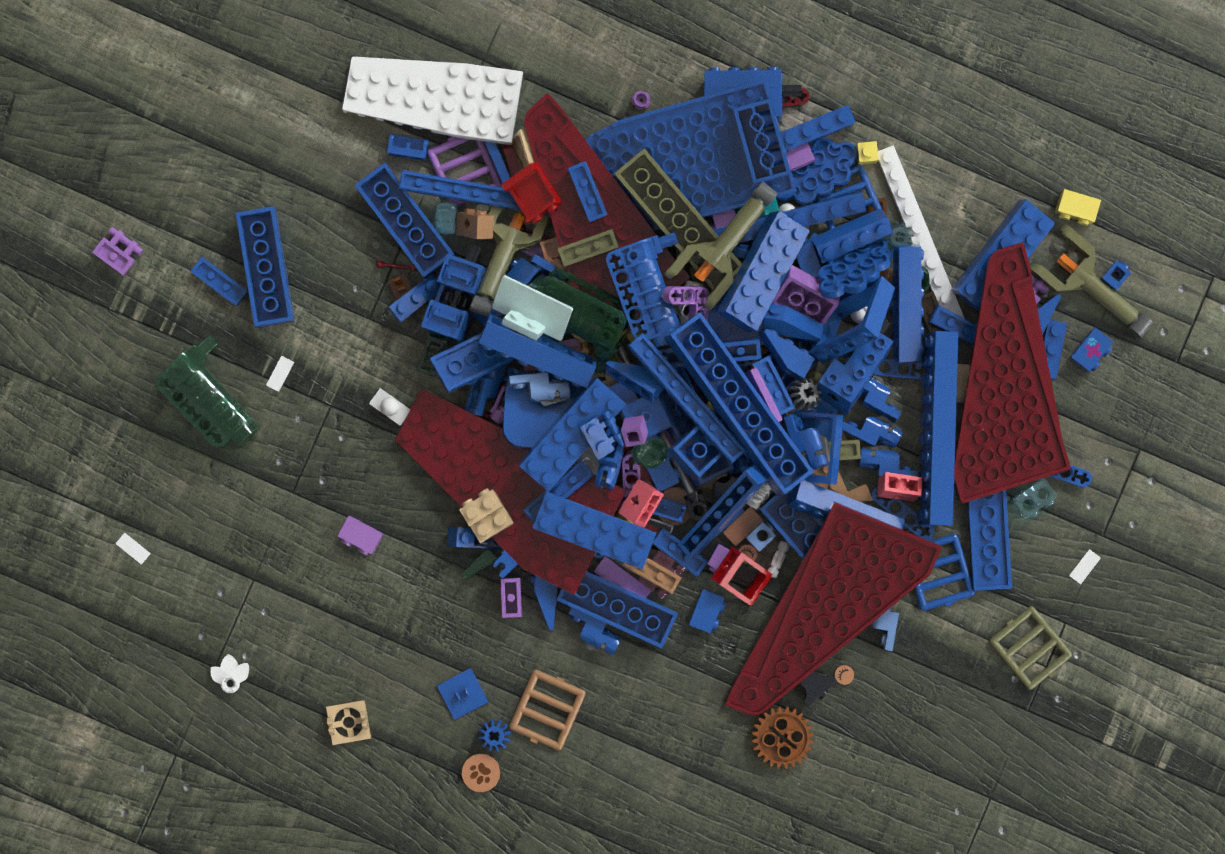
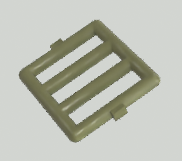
(1042, 626)

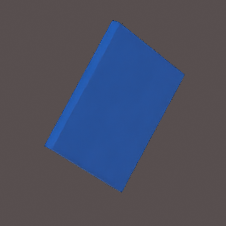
(462, 693)

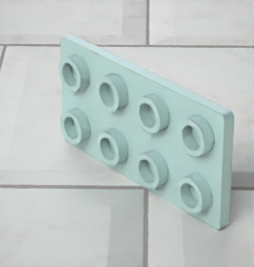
(531, 310)

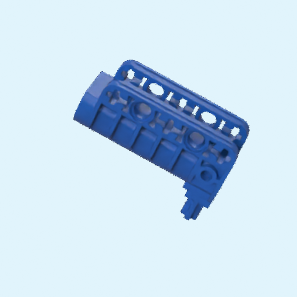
(646, 285)

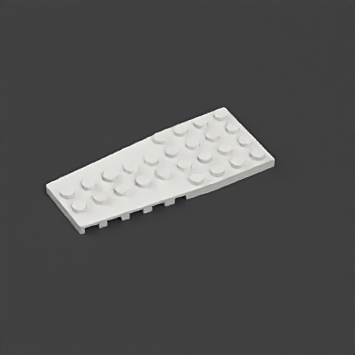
(436, 96)

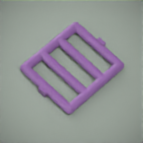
(482, 151)

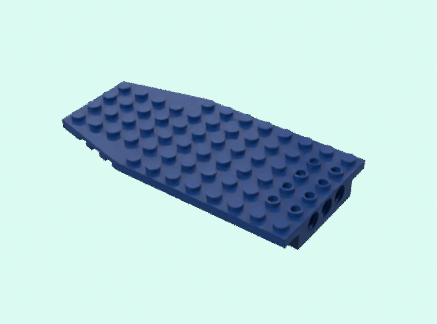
(708, 147)

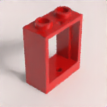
(729, 567)

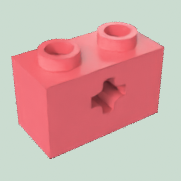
(899, 487)
(641, 503)

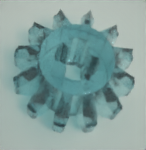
(446, 218)
(903, 238)

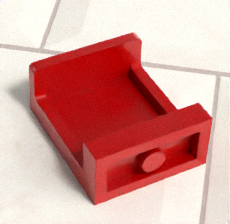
(532, 193)

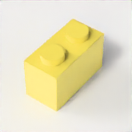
(1077, 207)

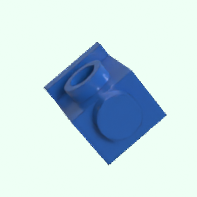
(1122, 271)

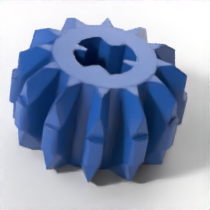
(493, 742)

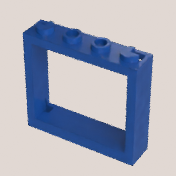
(877, 298)
(835, 443)

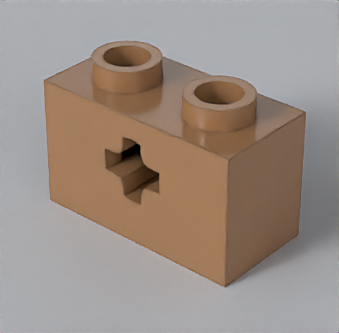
(474, 224)

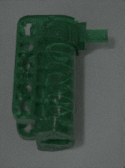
(590, 316)
(207, 397)

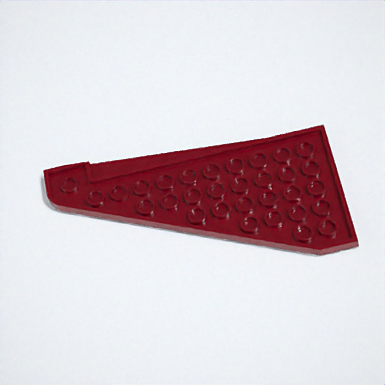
(557, 147)
(1009, 404)
(841, 587)

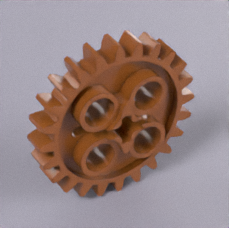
(793, 723)

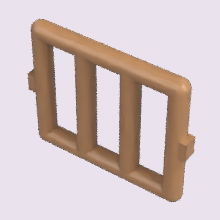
(522, 709)

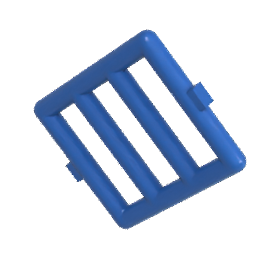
(865, 184)
(964, 574)

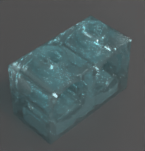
(1031, 494)

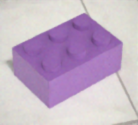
(803, 295)

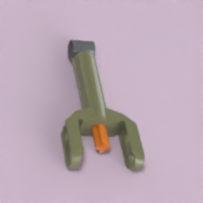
(508, 241)
(718, 252)
(1084, 278)

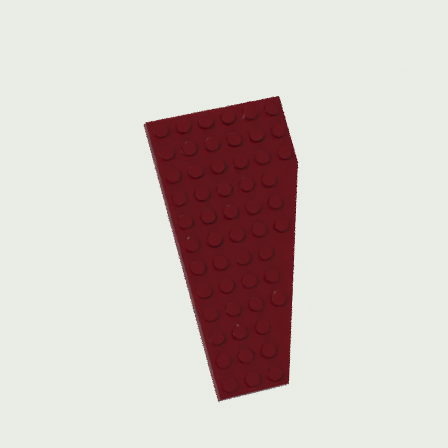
(472, 455)

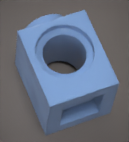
(753, 540)

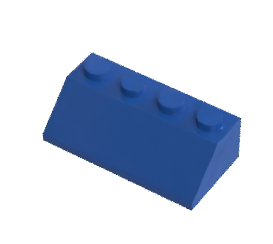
(520, 271)

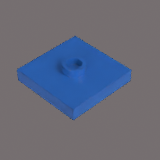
(653, 413)

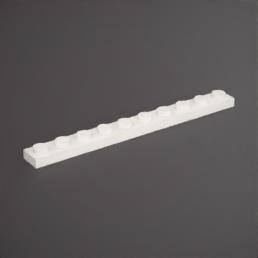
(913, 218)

